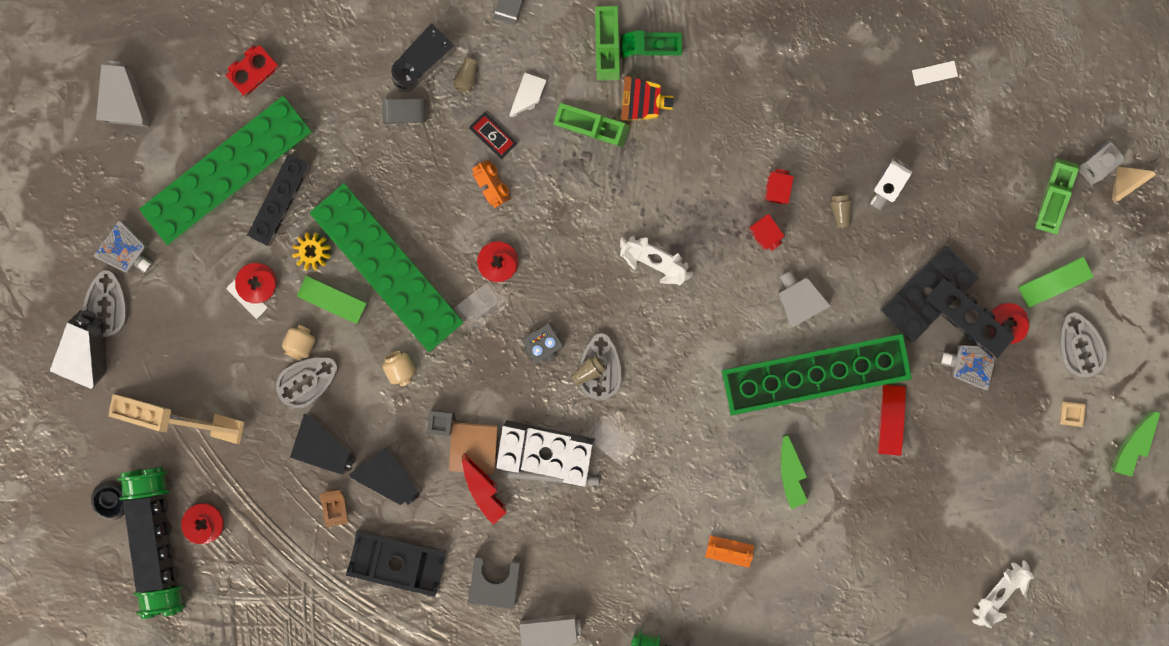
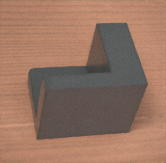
(440, 422)

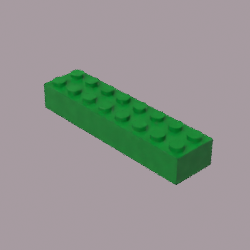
(226, 171)
(386, 267)
(816, 374)

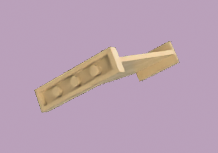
(158, 418)

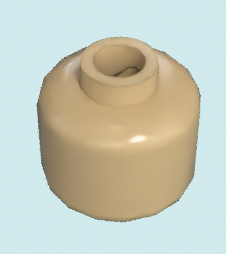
(298, 343)
(399, 368)

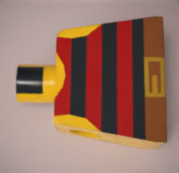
(643, 100)

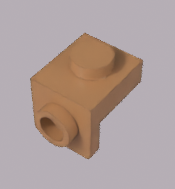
(334, 507)

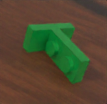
(651, 44)

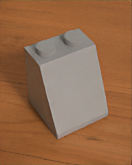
(119, 97)
(550, 631)

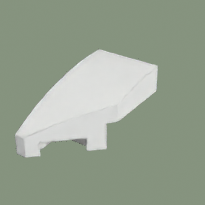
(528, 94)

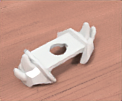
(671, 265)
(1012, 579)

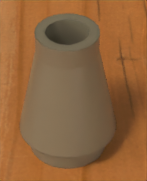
(465, 77)
(841, 208)
(589, 370)

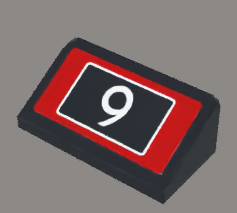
(493, 135)

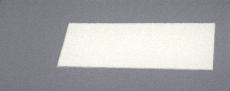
(934, 73)
(255, 309)

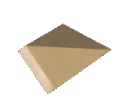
(1128, 180)

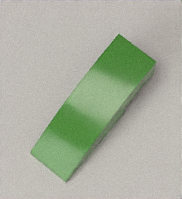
(607, 43)
(591, 125)
(1056, 195)
(1056, 282)
(332, 299)
(1136, 444)
(791, 474)

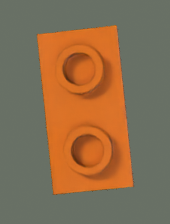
(487, 174)
(729, 551)

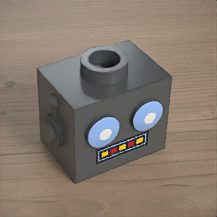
(542, 344)

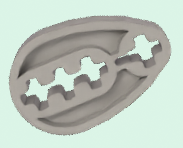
(115, 295)
(1094, 345)
(613, 370)
(310, 393)

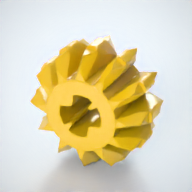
(319, 251)

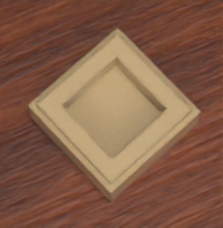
(1072, 414)

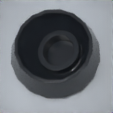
(106, 500)

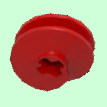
(485, 261)
(265, 277)
(1016, 314)
(199, 512)

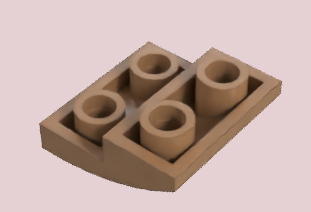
(475, 440)

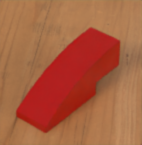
(891, 420)
(482, 490)

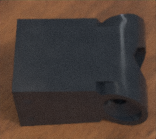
(421, 59)

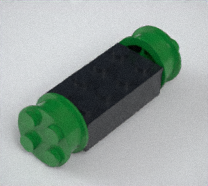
(150, 542)

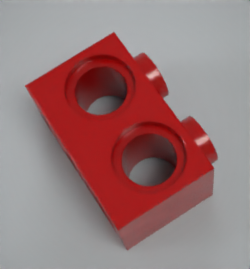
(256, 76)
(778, 187)
(767, 233)

